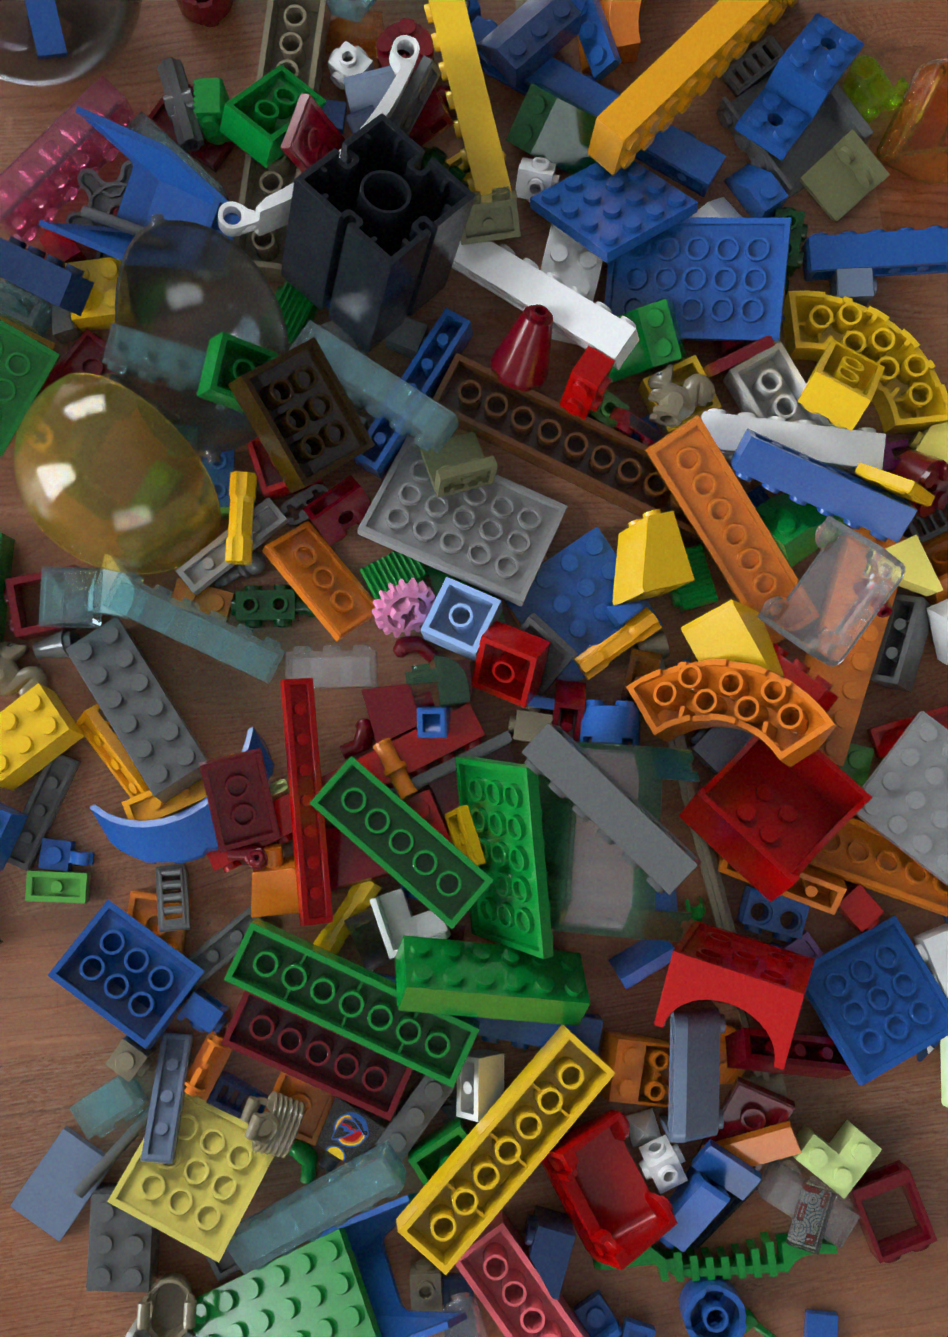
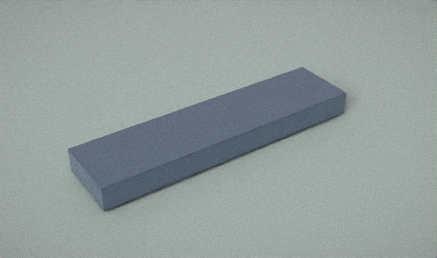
(167, 1098)

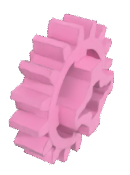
(403, 606)

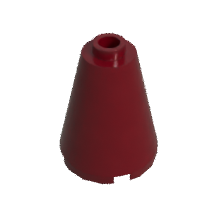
(525, 351)

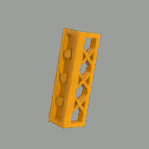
(111, 751)
(148, 807)

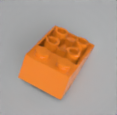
(639, 1069)

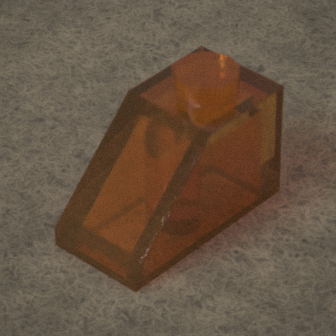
(357, 34)

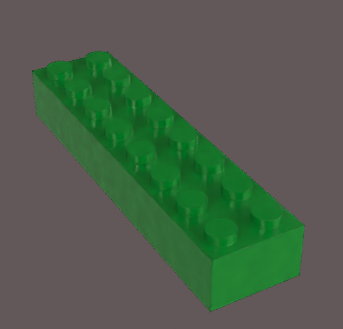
(349, 1001)

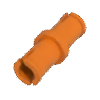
(395, 768)

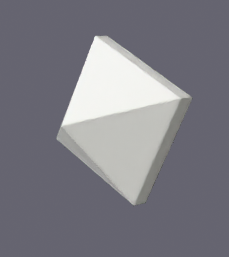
(643, 1127)

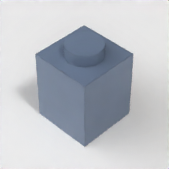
(854, 283)

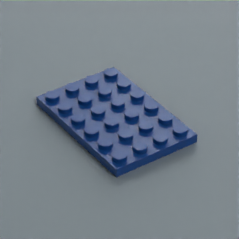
(716, 272)

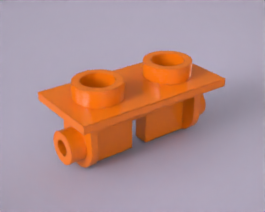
(207, 1066)

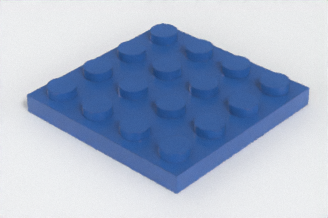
(612, 211)
(572, 596)
(878, 1000)

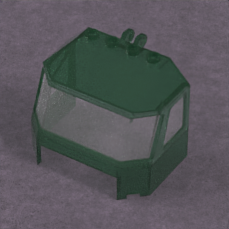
(587, 878)

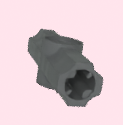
(179, 104)

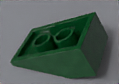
(553, 129)

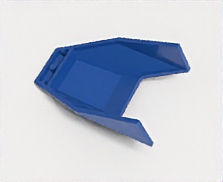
(156, 185)
(367, 1237)

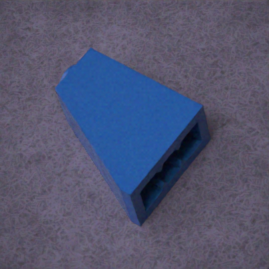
(694, 1207)

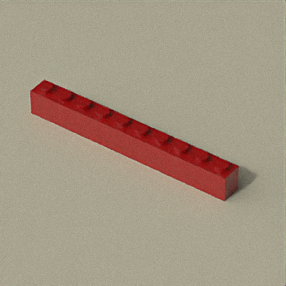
(416, 752)

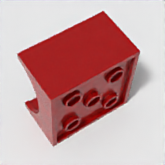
(772, 815)
(740, 972)

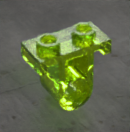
(874, 91)

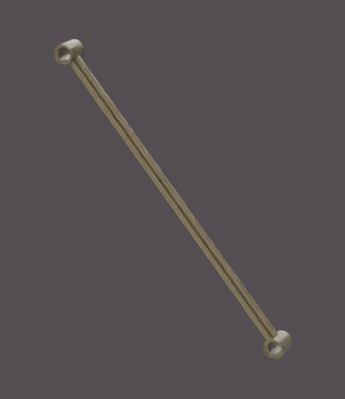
(709, 867)

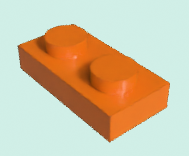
(208, 599)

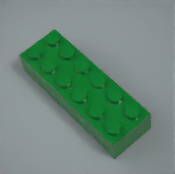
(401, 842)
(489, 981)

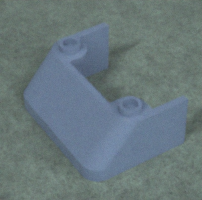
(694, 1072)

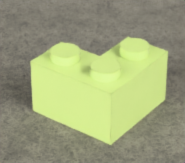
(839, 1161)

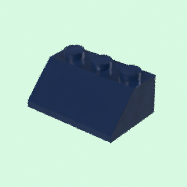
(530, 37)

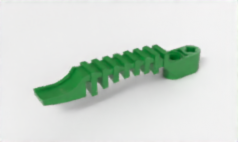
(691, 1266)

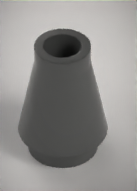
(55, 645)

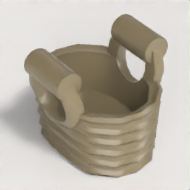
(273, 1130)
(168, 1307)

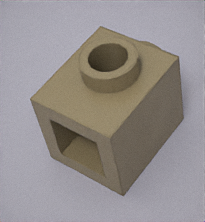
(528, 723)
(130, 1059)
(425, 1286)

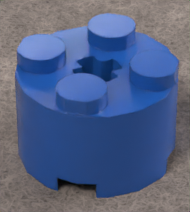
(611, 723)
(702, 1297)

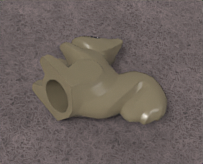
(677, 401)
(15, 679)

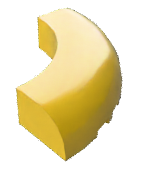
(909, 389)

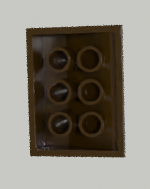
(301, 415)

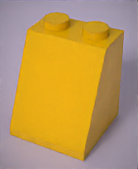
(650, 559)
(734, 635)

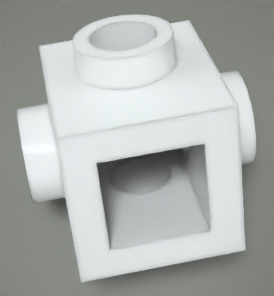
(348, 62)
(535, 176)
(663, 1163)

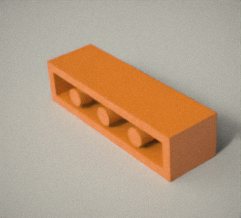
(812, 889)

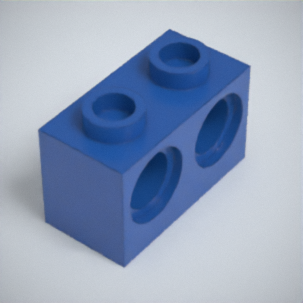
(771, 915)

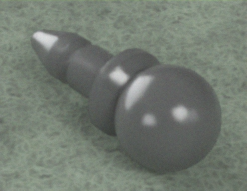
(257, 567)

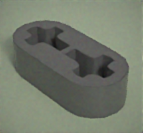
(299, 501)

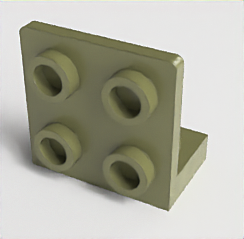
(843, 176)
(492, 217)
(459, 465)

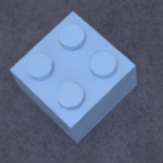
(460, 618)

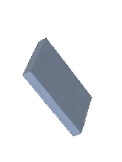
(49, 1193)

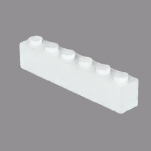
(825, 443)

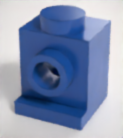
(204, 1012)

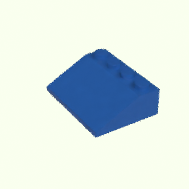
(127, 975)

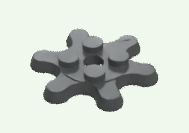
(101, 194)

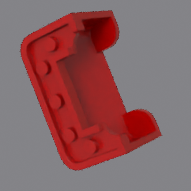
(606, 1192)

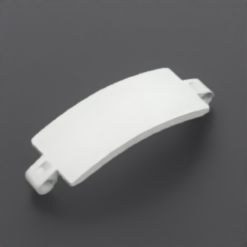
(275, 209)

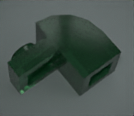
(449, 676)

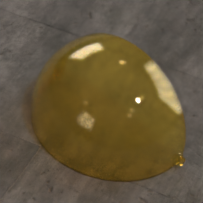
(113, 478)

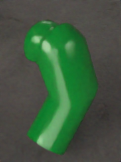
(307, 1157)

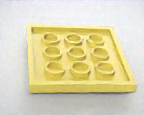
(206, 1187)

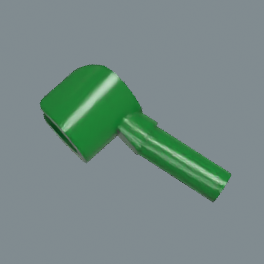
(698, 911)
(752, 1322)

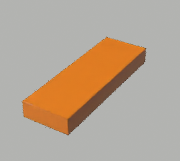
(763, 1144)

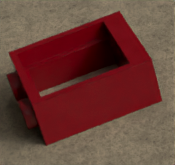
(17, 621)
(879, 1182)

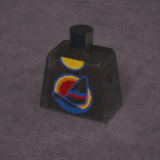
(348, 1133)

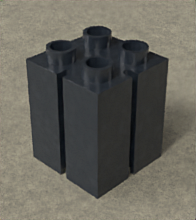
(374, 231)

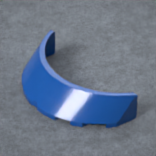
(176, 837)

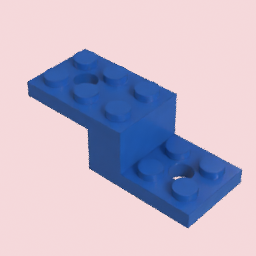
(799, 86)

